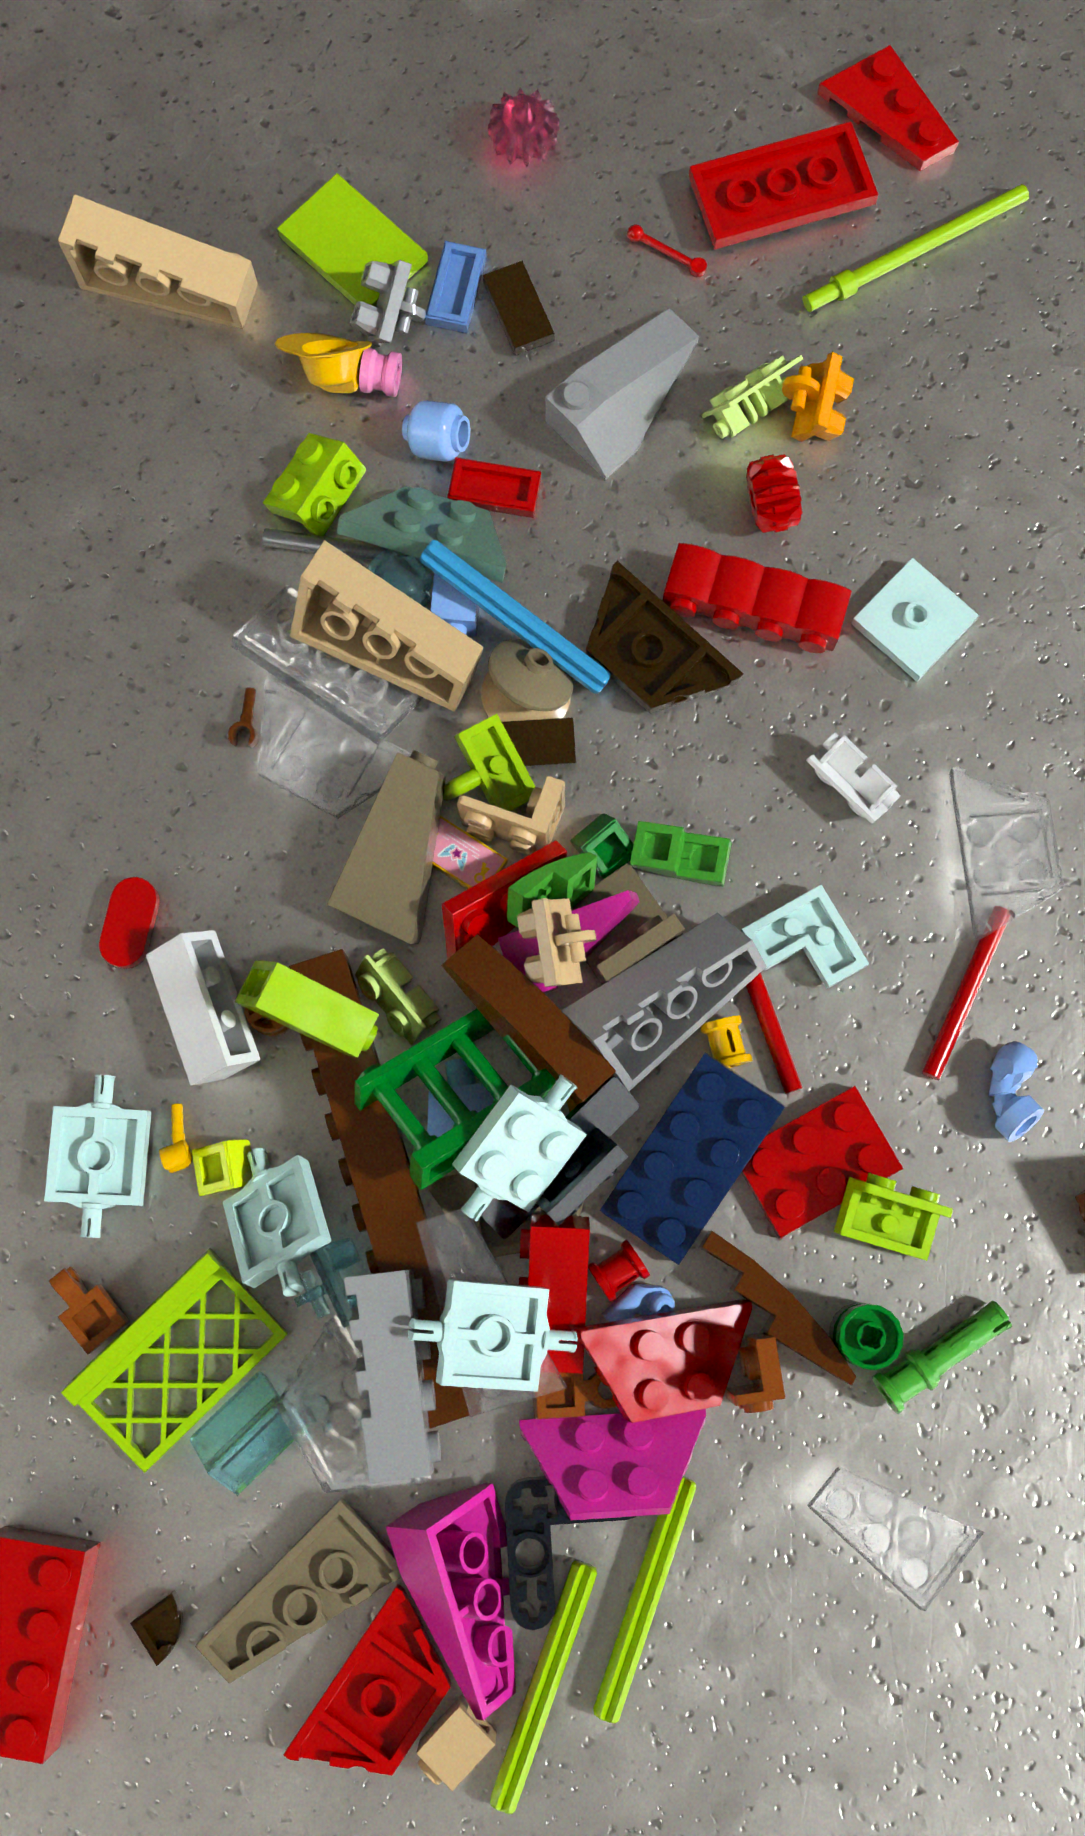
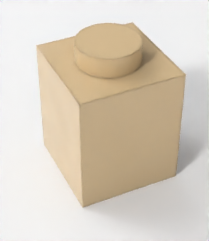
(455, 1745)

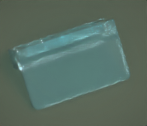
(243, 1435)

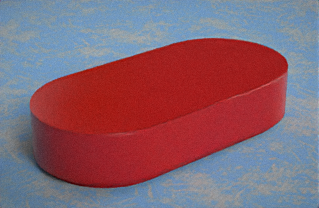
(129, 923)

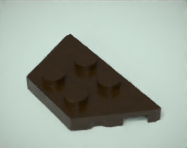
(653, 648)

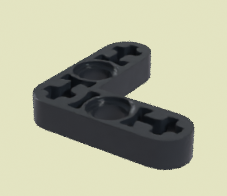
(536, 1527)

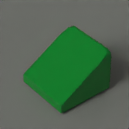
(607, 841)

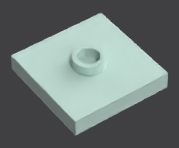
(914, 619)

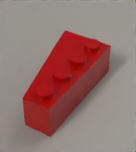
(42, 1621)

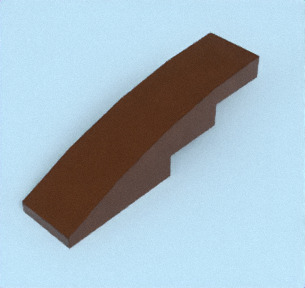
(528, 1017)
(788, 1318)

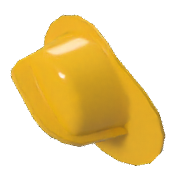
(327, 359)

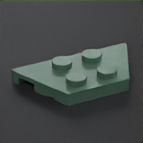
(416, 516)

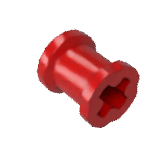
(618, 1270)

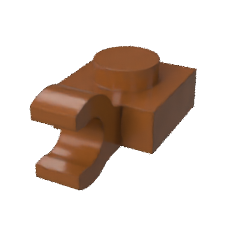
(91, 1314)

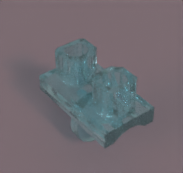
(329, 1262)

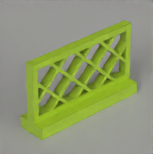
(148, 1328)

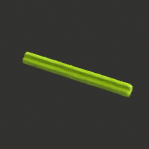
(642, 1606)
(543, 1687)

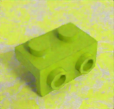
(316, 483)
(890, 1218)

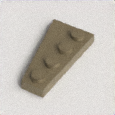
(317, 1579)

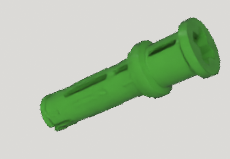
(924, 1367)

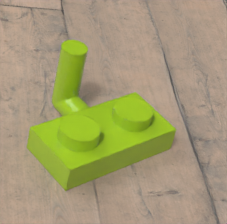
(493, 766)

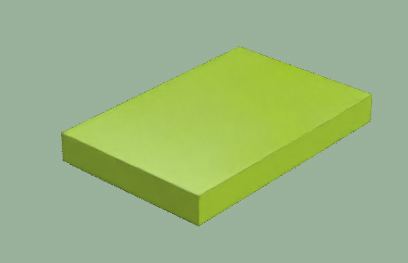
(341, 233)

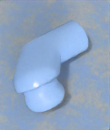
(642, 1300)

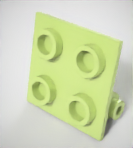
(757, 394)

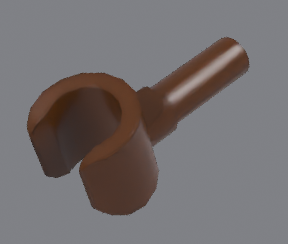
(246, 720)

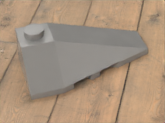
(619, 392)

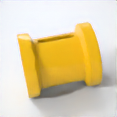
(726, 1041)

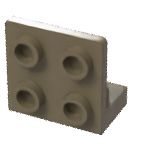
(638, 934)

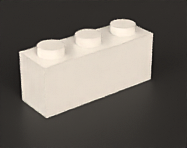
(202, 1007)

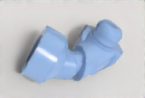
(1010, 1068)

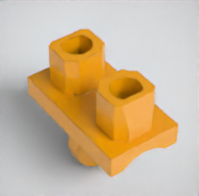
(813, 398)

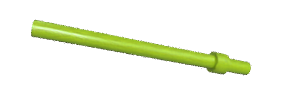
(847, 282)

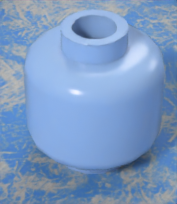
(436, 430)

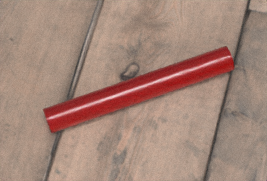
(773, 1035)

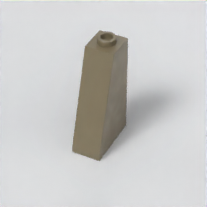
(394, 853)

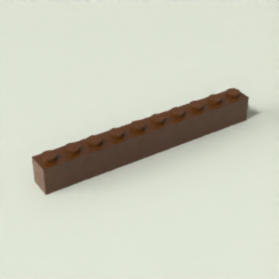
(378, 1169)

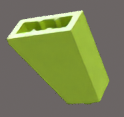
(308, 1008)

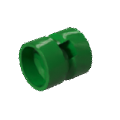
(866, 1335)

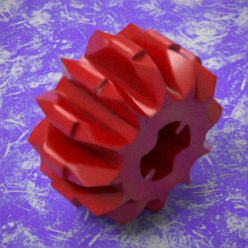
(774, 493)

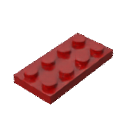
(783, 185)

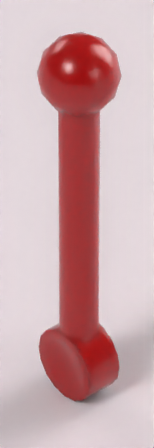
(696, 266)

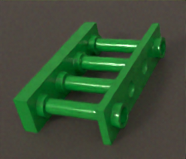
(435, 1154)

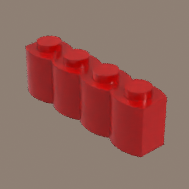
(756, 597)

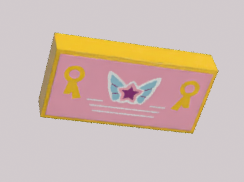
(464, 856)

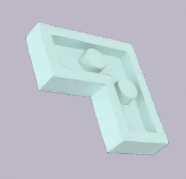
(811, 926)

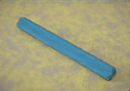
(514, 616)

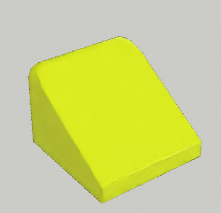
(222, 1166)

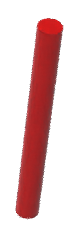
(961, 1004)

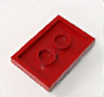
(808, 1161)

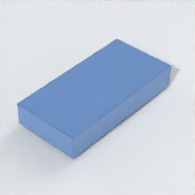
(455, 287)

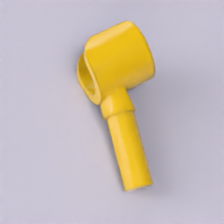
(177, 1155)

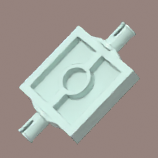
(519, 1148)
(97, 1156)
(276, 1221)
(492, 1335)

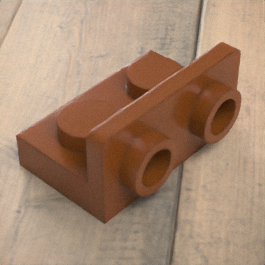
(762, 1366)

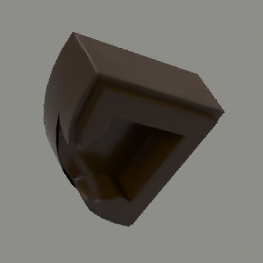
(160, 1627)

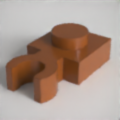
(571, 1401)

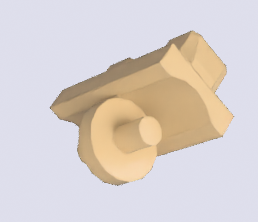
(558, 942)

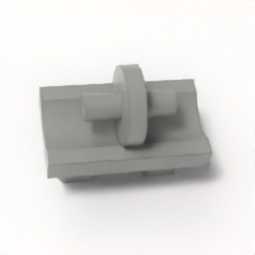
(381, 320)

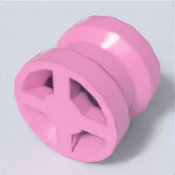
(380, 372)

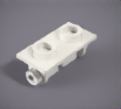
(838, 766)

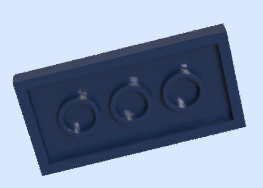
(692, 1158)

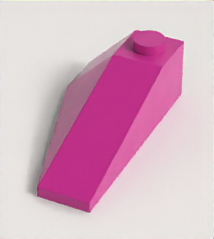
(454, 1573)

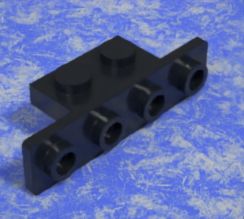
(588, 1166)

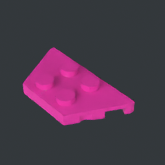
(612, 1465)

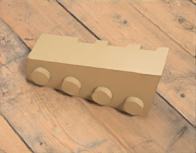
(155, 265)
(381, 629)

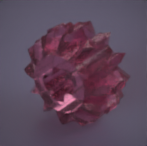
(523, 127)

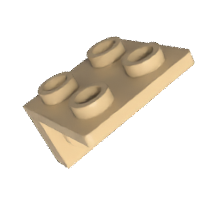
(522, 832)

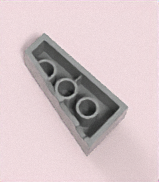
(666, 997)
(393, 1376)

